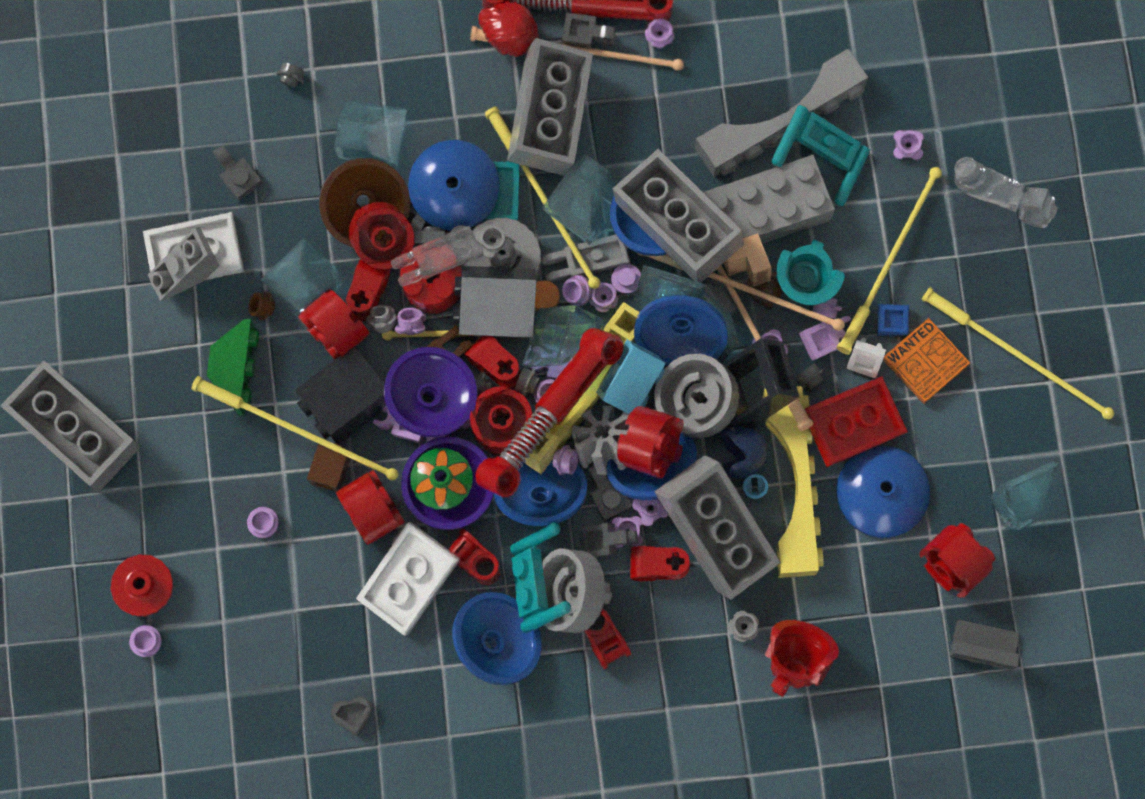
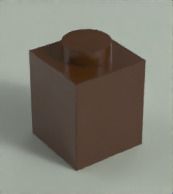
(328, 468)

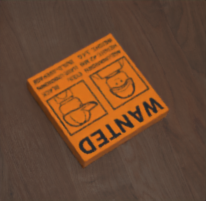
(926, 361)

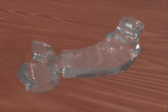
(995, 188)

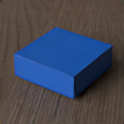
(892, 320)

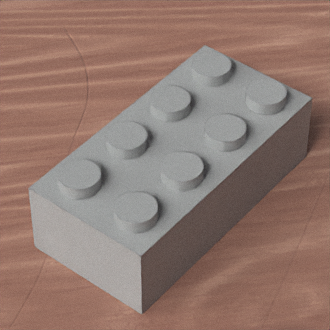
(550, 107)
(776, 200)
(678, 216)
(70, 426)
(717, 527)

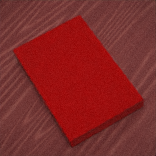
(855, 421)

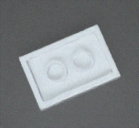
(219, 232)
(408, 578)

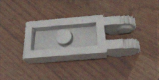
(599, 256)

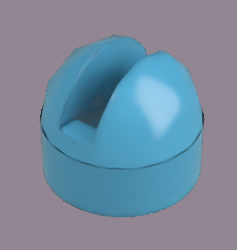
(762, 486)

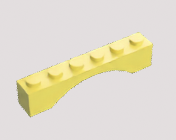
(620, 324)
(798, 545)

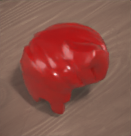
(508, 27)

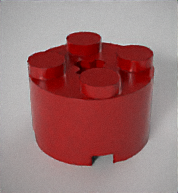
(369, 222)
(432, 297)
(333, 324)
(491, 405)
(650, 441)
(370, 507)
(957, 559)

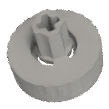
(522, 245)
(716, 386)
(585, 591)

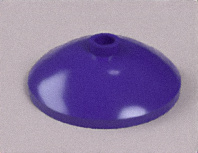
(434, 374)
(470, 508)

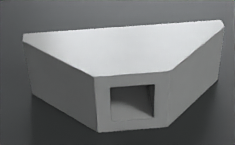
(184, 266)

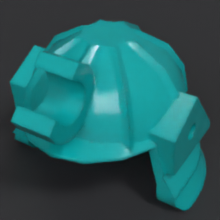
(808, 274)

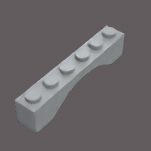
(730, 144)

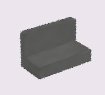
(985, 645)

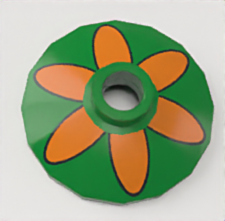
(445, 493)

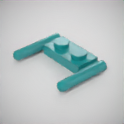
(828, 143)
(530, 581)

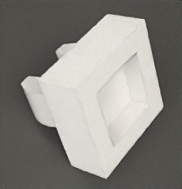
(866, 358)

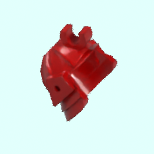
(799, 655)

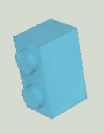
(631, 378)

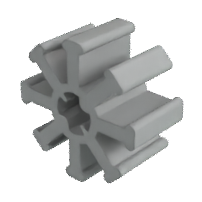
(599, 439)

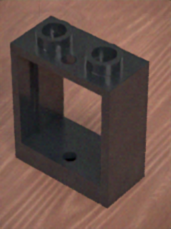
(777, 377)

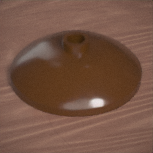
(356, 178)

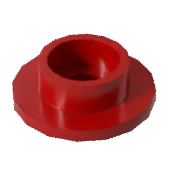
(152, 596)

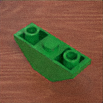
(232, 361)

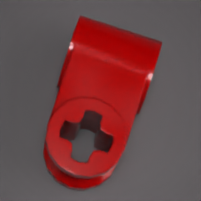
(366, 285)
(492, 358)
(472, 555)
(650, 563)
(605, 640)

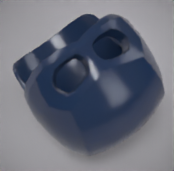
(747, 447)

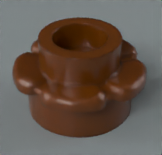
(261, 305)

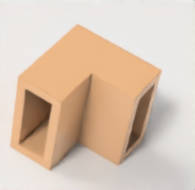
(750, 258)

